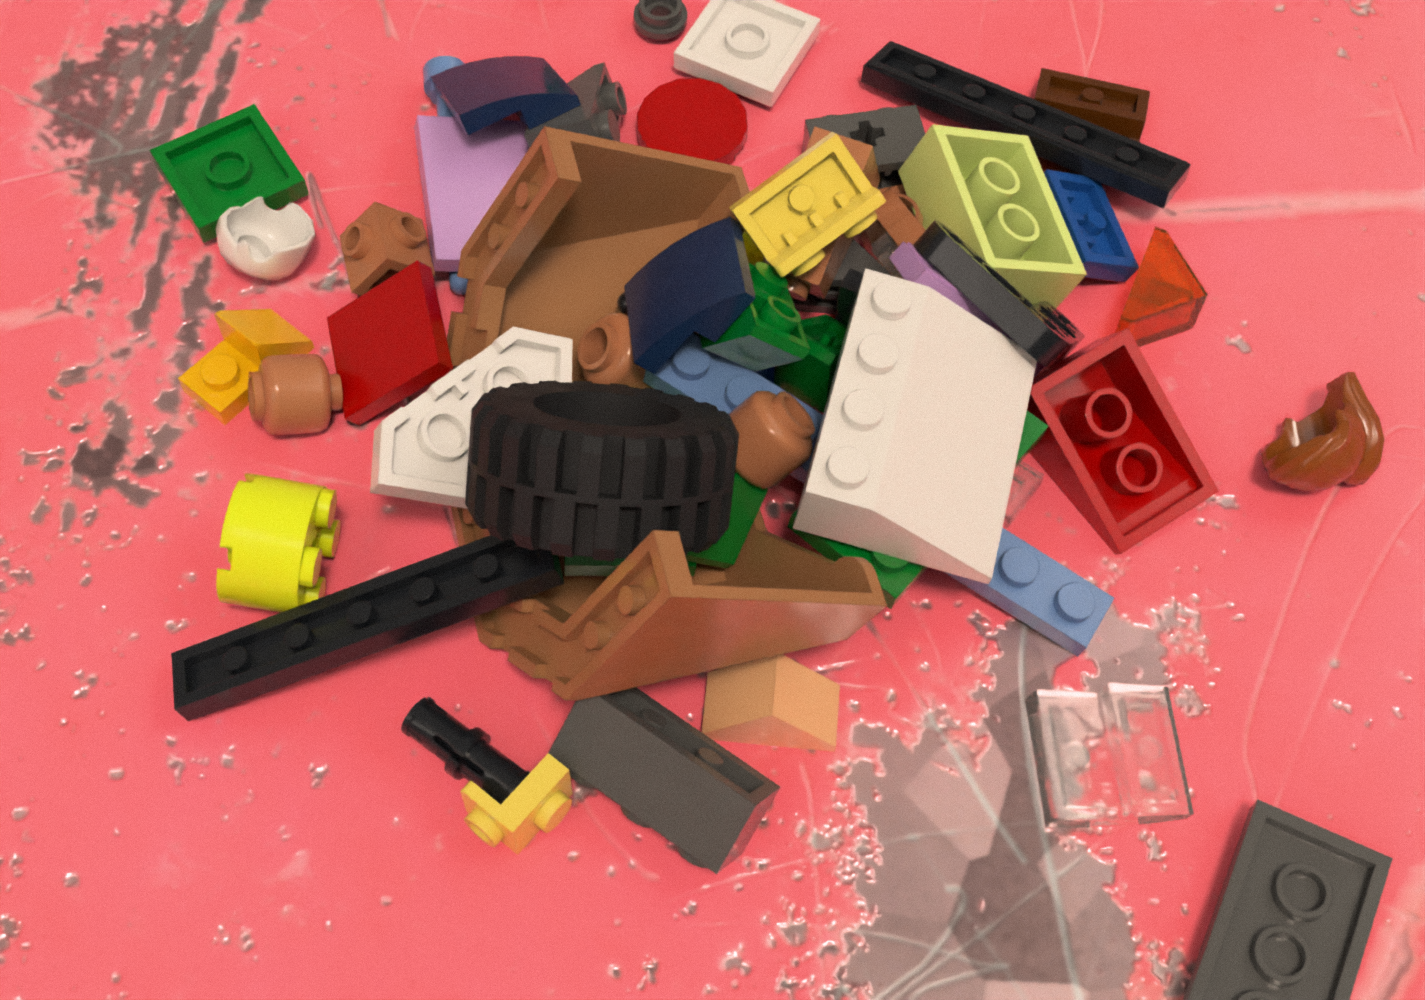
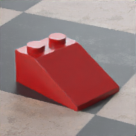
(1116, 442)

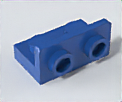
(1092, 226)

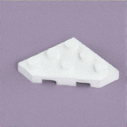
(425, 445)

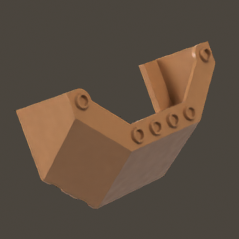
(554, 262)

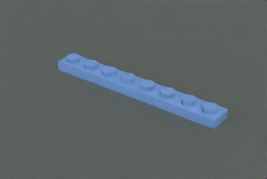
(1023, 577)

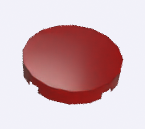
(693, 120)

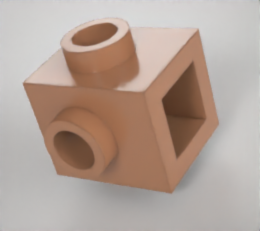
(382, 245)

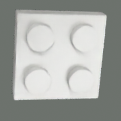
(747, 46)

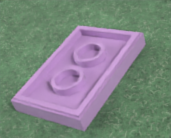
(462, 178)

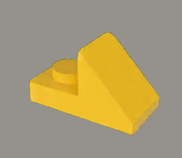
(249, 336)

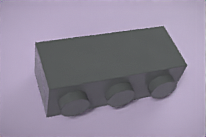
(665, 775)

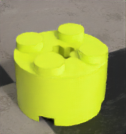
(277, 543)

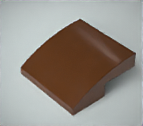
(1096, 101)

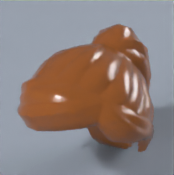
(1332, 444)

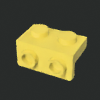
(808, 207)

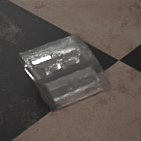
(1108, 757)

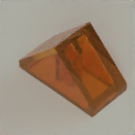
(1164, 294)

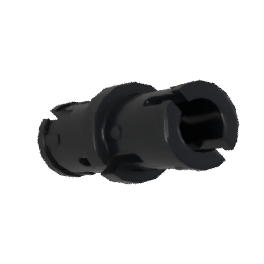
(463, 749)

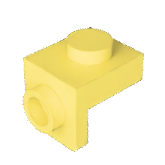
(533, 806)

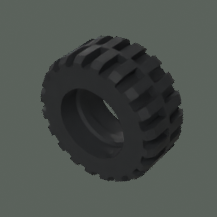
(599, 467)

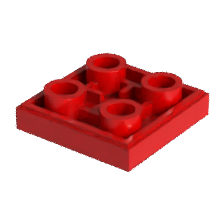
(389, 343)

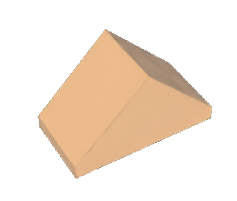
(772, 705)

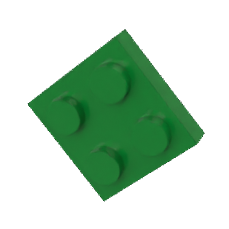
(228, 167)

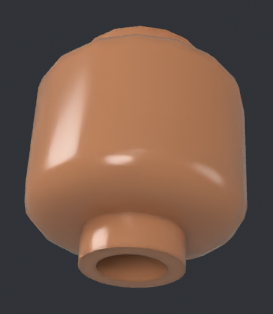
(607, 353)
(293, 394)
(772, 437)

